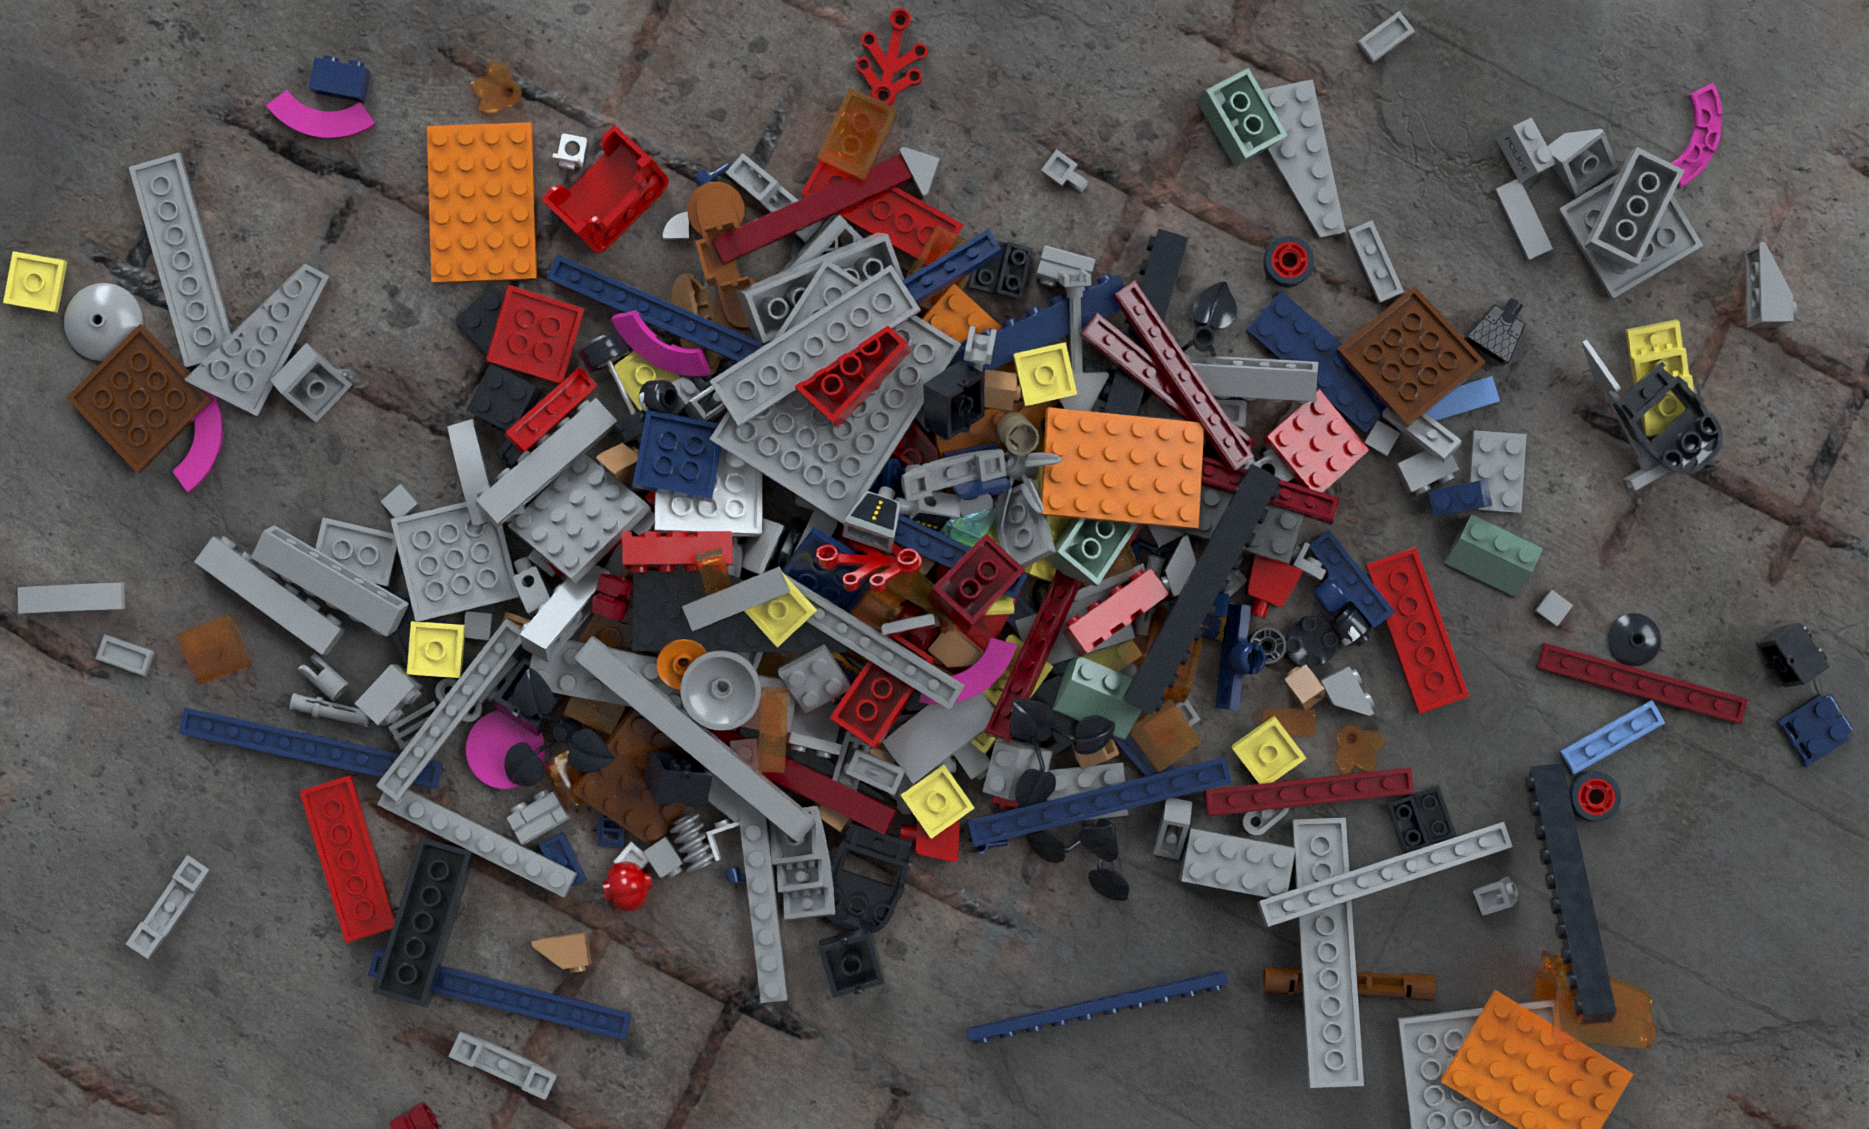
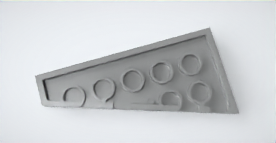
(1305, 157)
(259, 347)

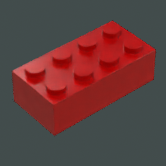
(875, 700)

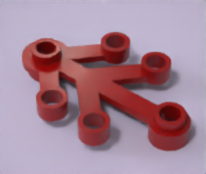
(891, 64)
(901, 561)

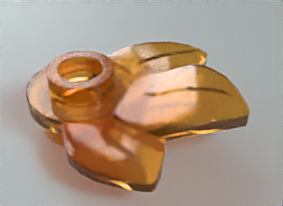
(493, 87)
(1359, 752)

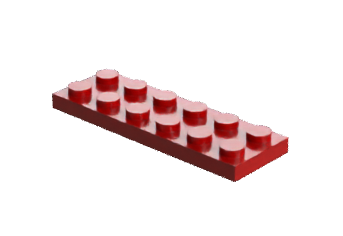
(892, 212)
(1418, 631)
(348, 858)

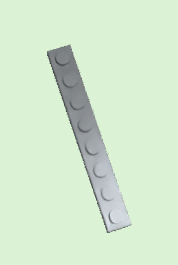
(881, 650)
(451, 711)
(481, 841)

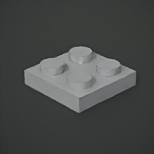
(814, 678)

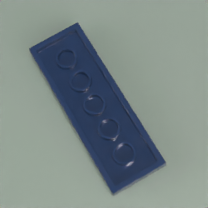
(1296, 336)

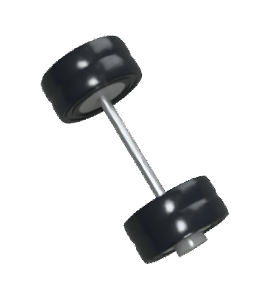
(603, 353)

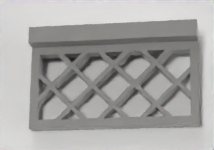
(822, 240)

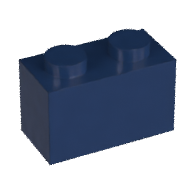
(340, 79)
(1460, 498)

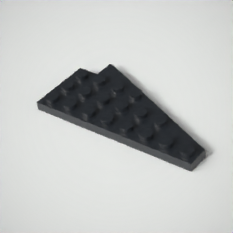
(661, 620)

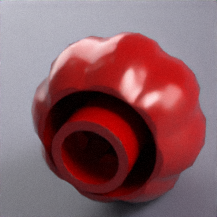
(627, 886)

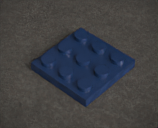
(677, 456)
(826, 583)

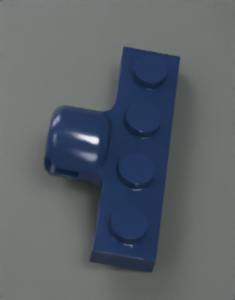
(1347, 583)
(1237, 657)

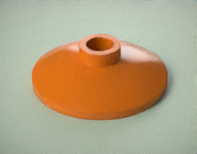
(668, 663)

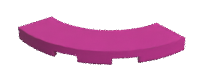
(321, 123)
(1705, 133)
(669, 358)
(204, 449)
(983, 672)

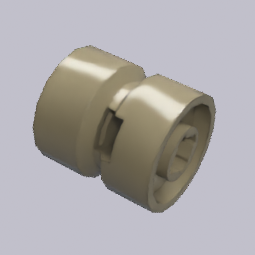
(1017, 433)

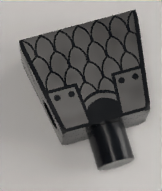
(1498, 331)

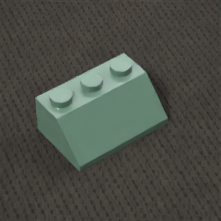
(1241, 117)
(1089, 548)
(1493, 555)
(1095, 690)

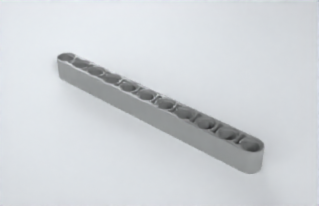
(695, 739)

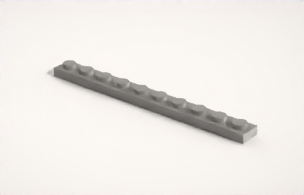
(1384, 874)
(761, 888)

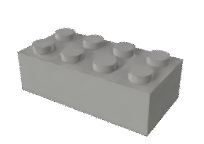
(1634, 208)
(1236, 863)

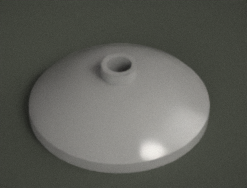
(119, 318)
(718, 707)

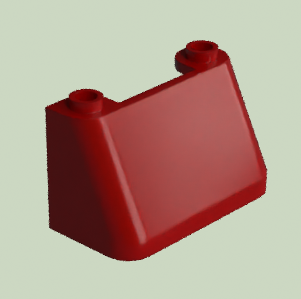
(609, 192)

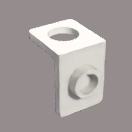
(566, 161)
(720, 826)

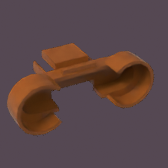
(713, 212)

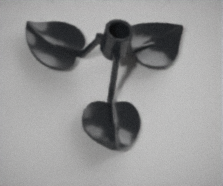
(1214, 308)
(1032, 721)
(587, 749)
(1100, 841)

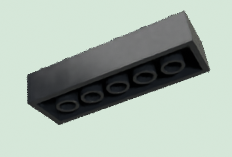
(424, 922)

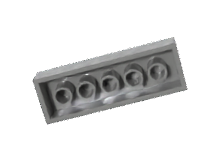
(774, 298)

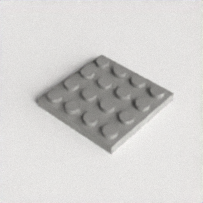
(1670, 242)
(579, 518)
(452, 562)

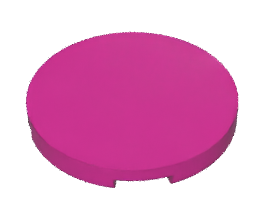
(489, 744)

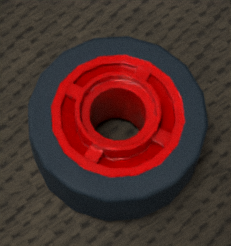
(1295, 248)
(1609, 796)

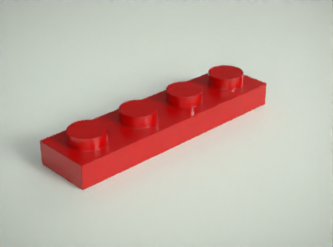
(551, 410)

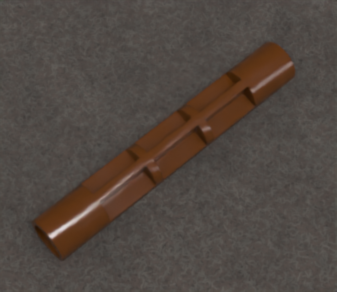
(1404, 986)

